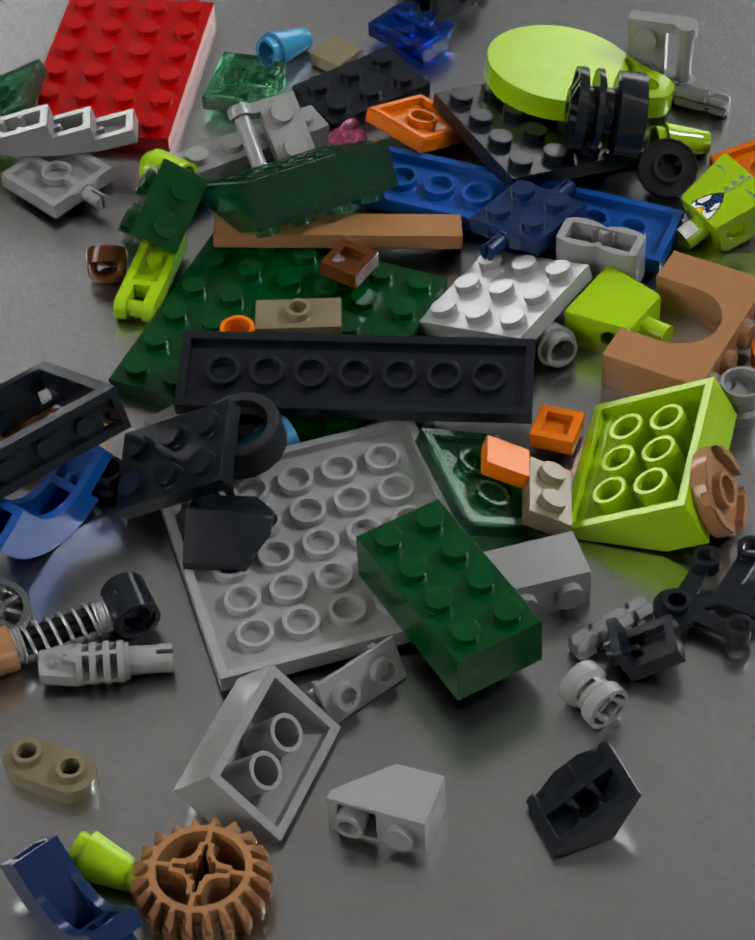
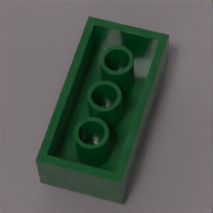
(449, 599)

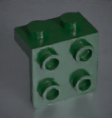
(165, 207)

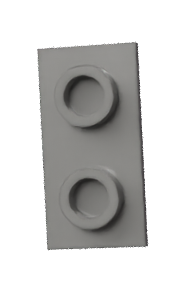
(358, 680)

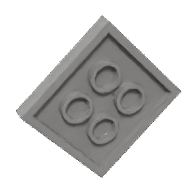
(506, 297)

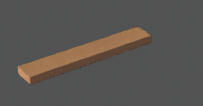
(368, 230)

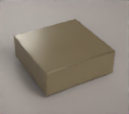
(335, 53)

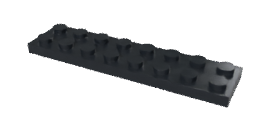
(362, 375)

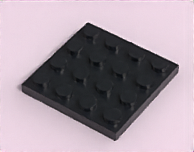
(517, 143)

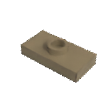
(299, 316)

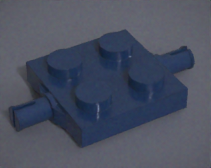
(526, 217)

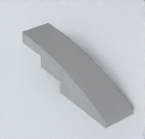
(74, 132)

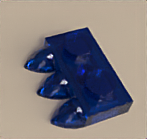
(412, 33)

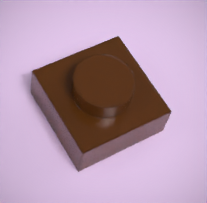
(349, 263)

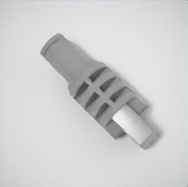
(102, 662)

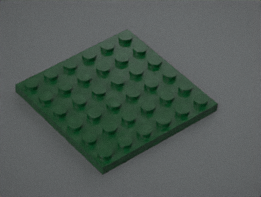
(230, 281)

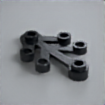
(731, 595)

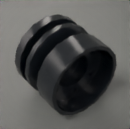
(607, 111)

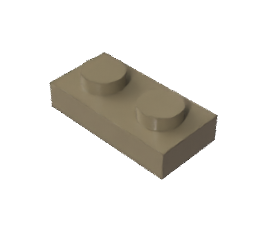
(547, 497)

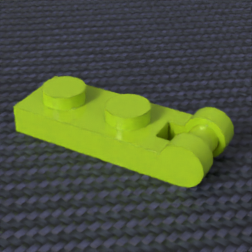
(147, 278)

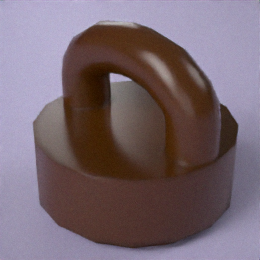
(106, 256)

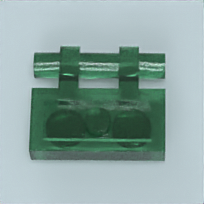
(235, 79)

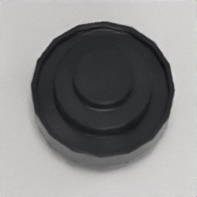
(667, 168)

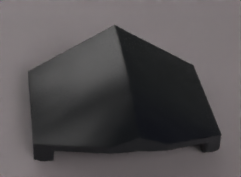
(225, 532)
(585, 800)

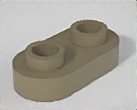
(46, 770)

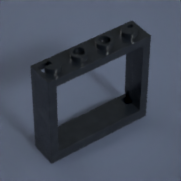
(60, 435)

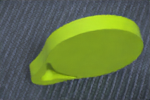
(537, 64)

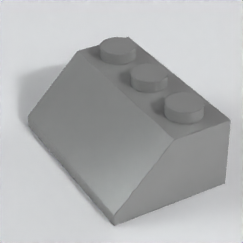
(258, 755)

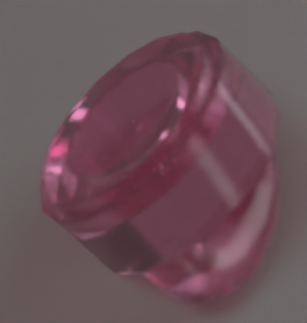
(347, 132)

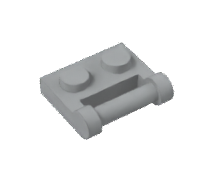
(649, 42)
(281, 123)

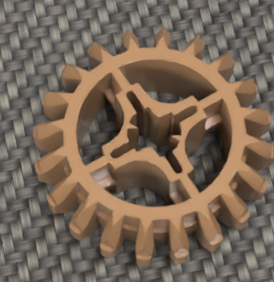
(198, 871)

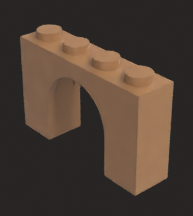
(698, 291)

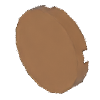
(715, 491)

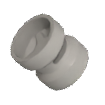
(739, 388)
(589, 690)

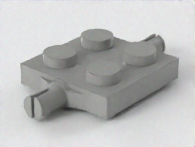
(59, 181)

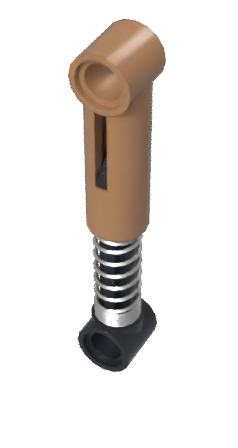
(122, 607)

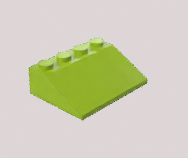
(638, 462)

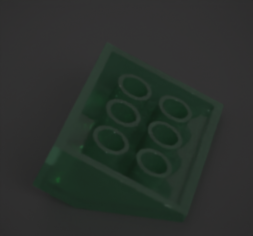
(302, 186)

